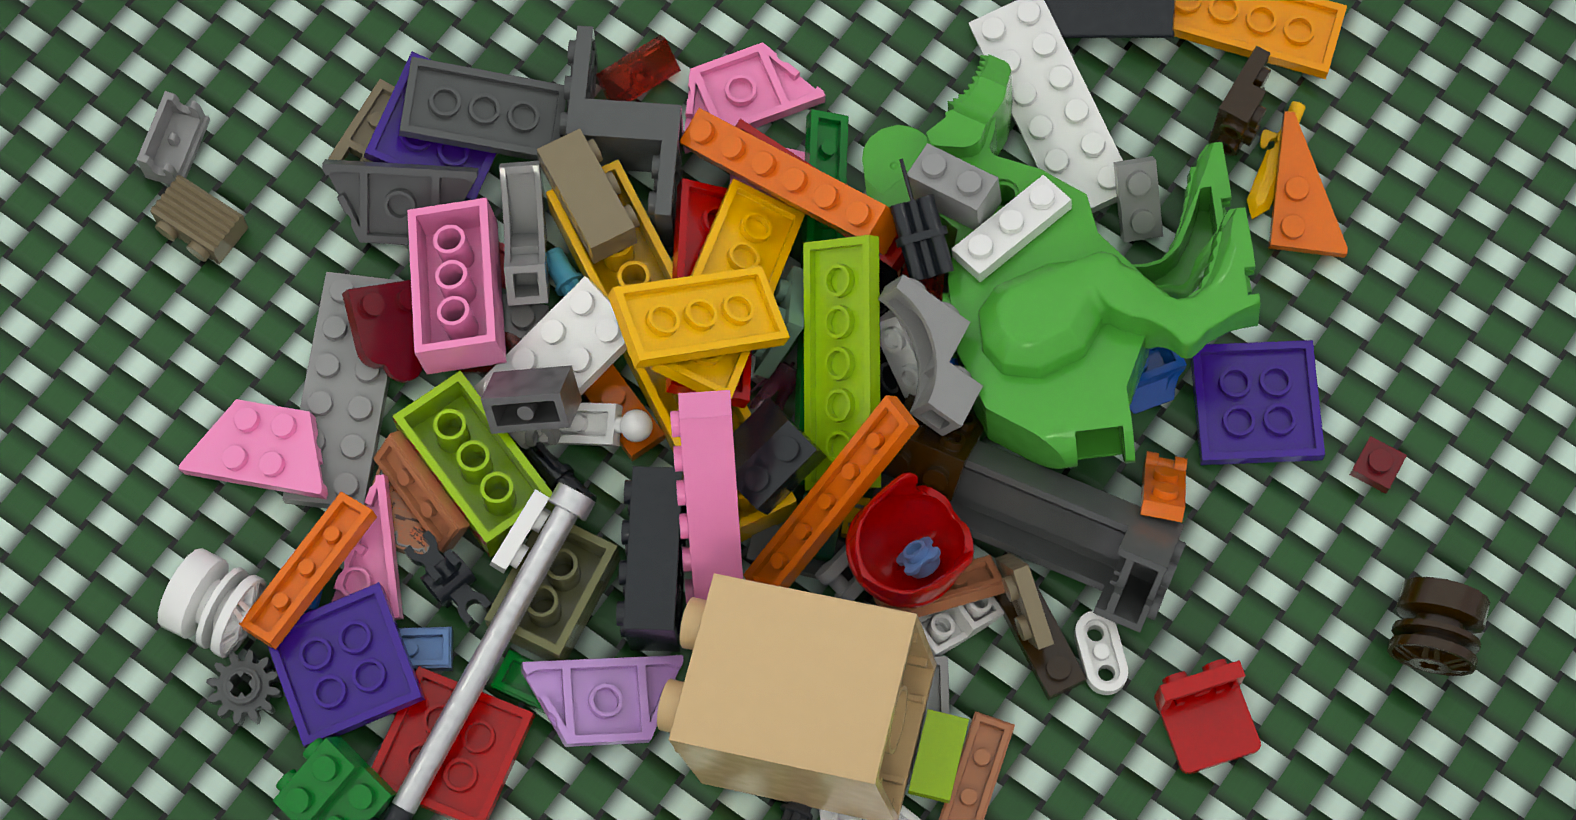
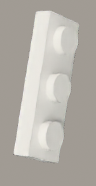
(1011, 228)

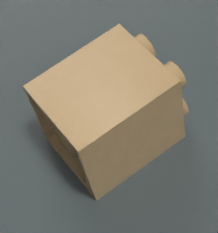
(800, 697)

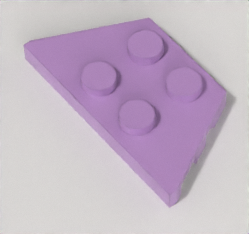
(602, 698)

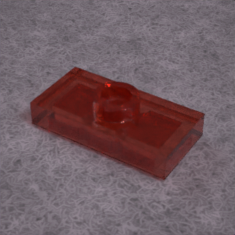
(638, 71)

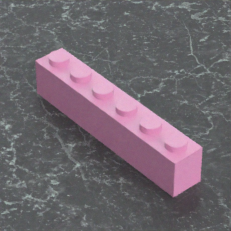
(707, 489)

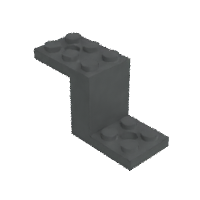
(635, 133)

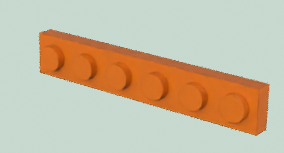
(834, 494)

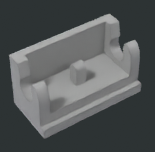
(172, 139)

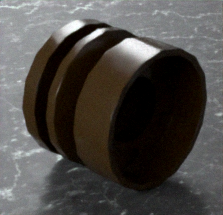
(1438, 626)

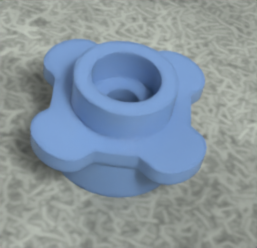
(919, 558)

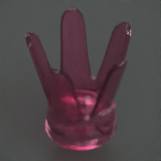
(783, 380)

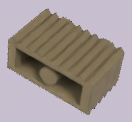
(198, 220)

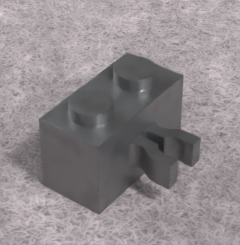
(532, 402)

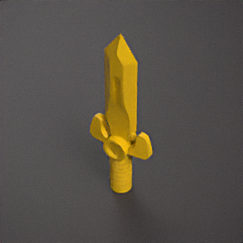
(1263, 188)

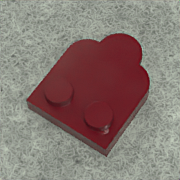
(384, 328)

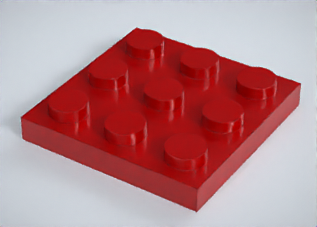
(477, 761)

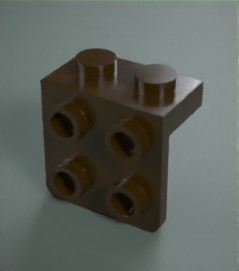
(935, 457)

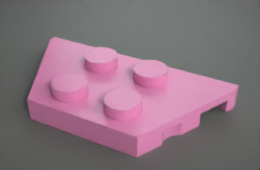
(749, 87)
(261, 449)

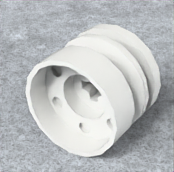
(209, 602)

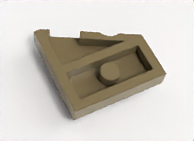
(1023, 594)

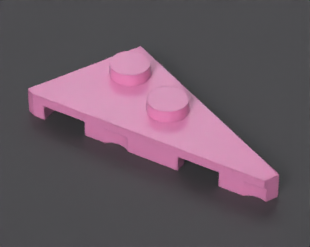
(375, 553)

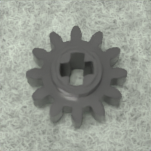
(233, 698)

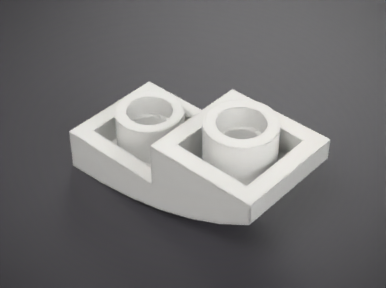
(955, 625)

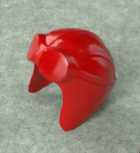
(891, 522)

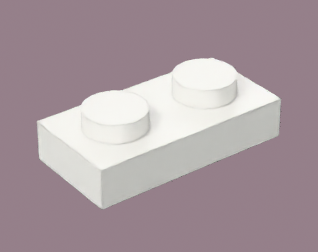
(532, 517)

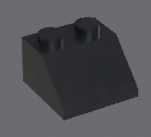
(772, 456)

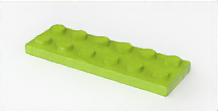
(840, 342)

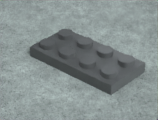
(480, 109)

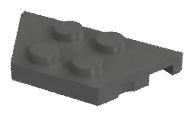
(381, 193)

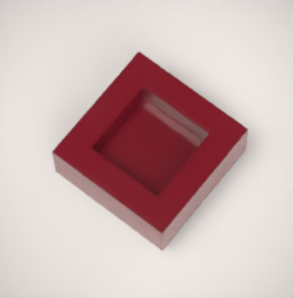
(1378, 464)

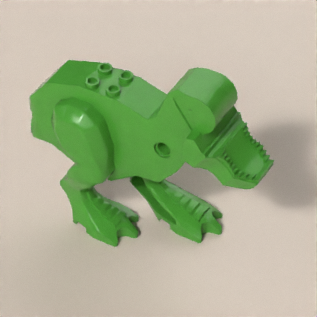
(1068, 316)

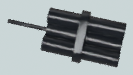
(921, 235)

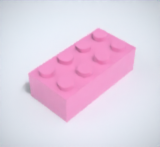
(456, 286)

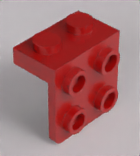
(1207, 716)

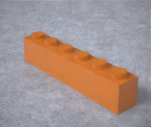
(788, 179)

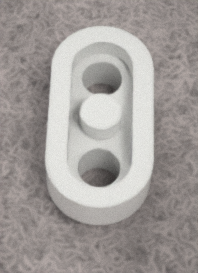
(1101, 654)

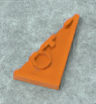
(1301, 208)

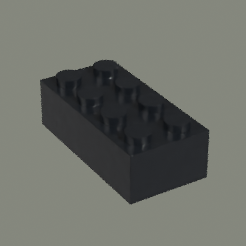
(654, 562)

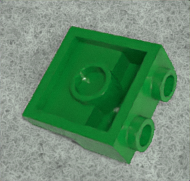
(333, 785)

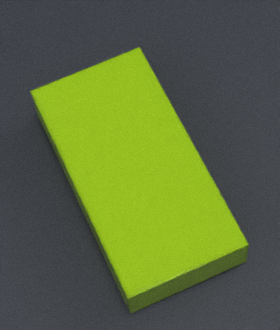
(938, 756)

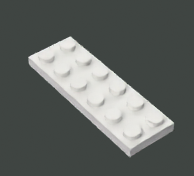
(1051, 99)

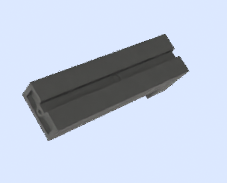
(1069, 531)

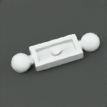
(602, 425)

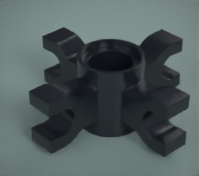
(448, 578)

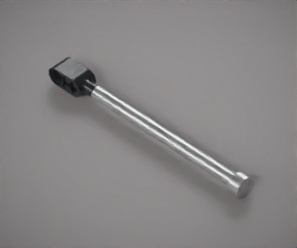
(568, 507)

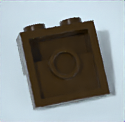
(1242, 110)

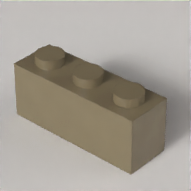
(588, 195)

